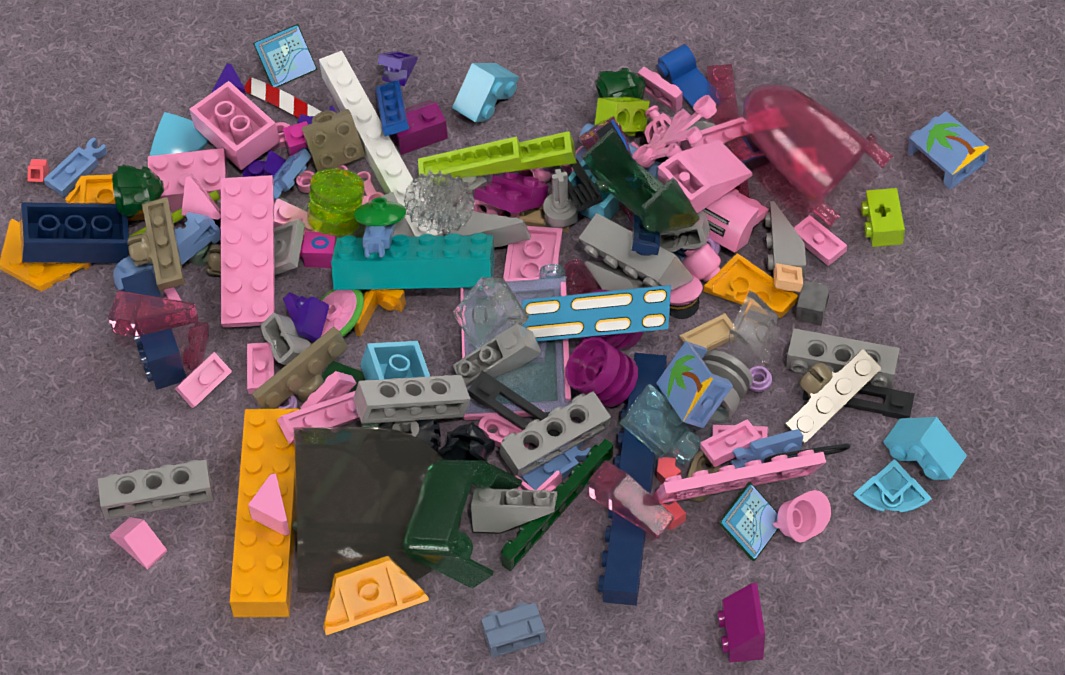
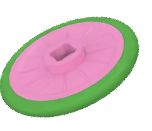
(344, 309)

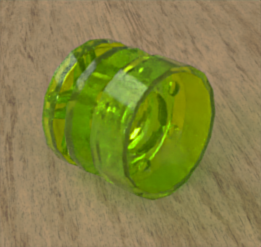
(333, 200)

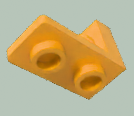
(387, 298)

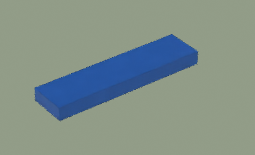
(391, 108)

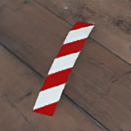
(279, 98)

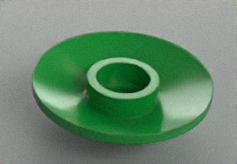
(379, 212)

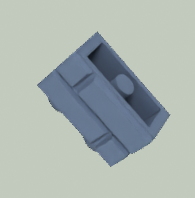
(513, 629)

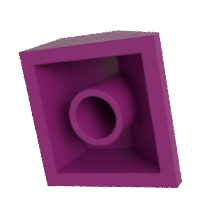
(425, 127)
(742, 625)

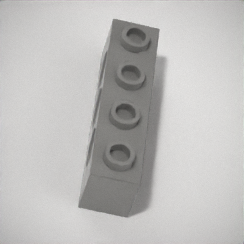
(835, 348)
(411, 399)
(523, 460)
(168, 495)

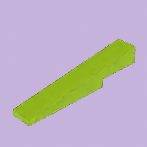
(502, 156)

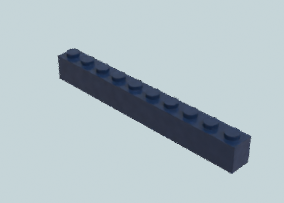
(626, 539)

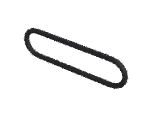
(837, 448)

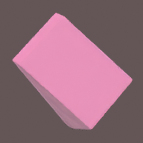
(198, 200)
(268, 506)
(139, 541)

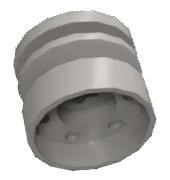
(737, 373)

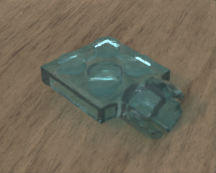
(660, 427)

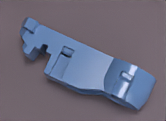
(196, 235)

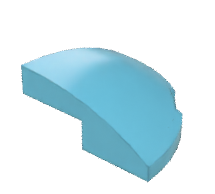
(177, 136)
(892, 490)

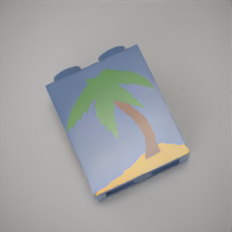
(950, 148)
(692, 386)

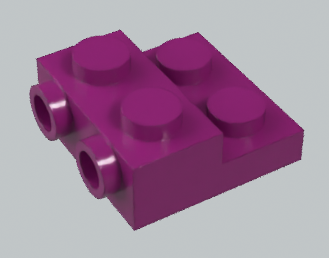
(513, 192)

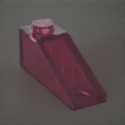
(147, 314)
(628, 499)

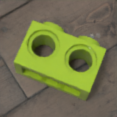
(626, 110)

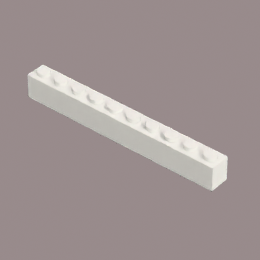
(377, 147)

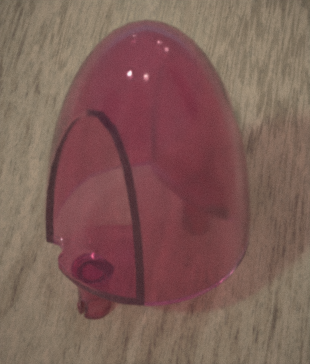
(806, 143)

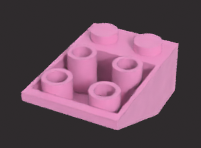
(704, 173)

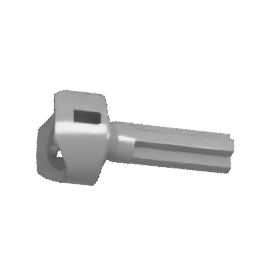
(558, 207)

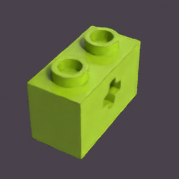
(884, 217)

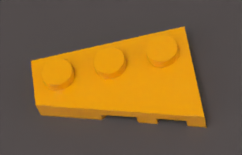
(742, 276)

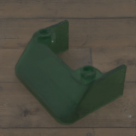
(657, 205)
(434, 524)

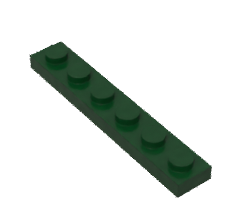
(566, 493)

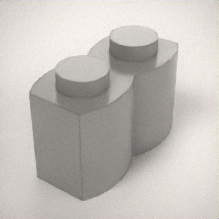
(687, 238)
(283, 337)

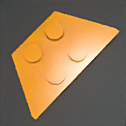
(96, 190)
(37, 275)
(369, 593)

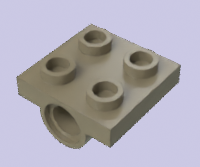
(332, 139)

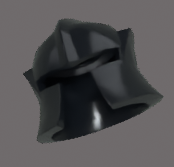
(467, 443)

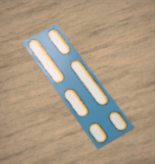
(598, 313)

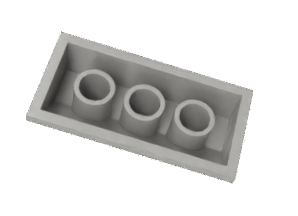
(615, 244)

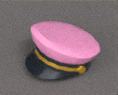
(685, 299)

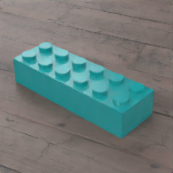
(414, 262)

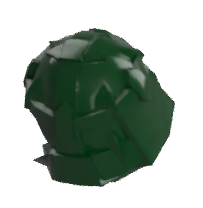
(620, 84)
(135, 187)

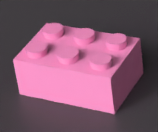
(235, 124)
(172, 169)

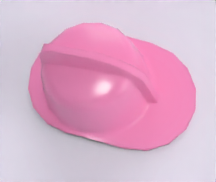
(804, 516)

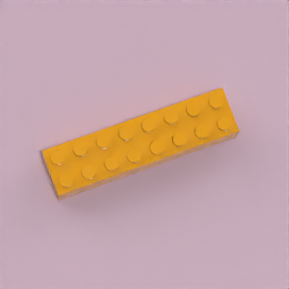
(261, 555)

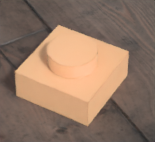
(788, 277)

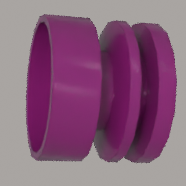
(601, 369)

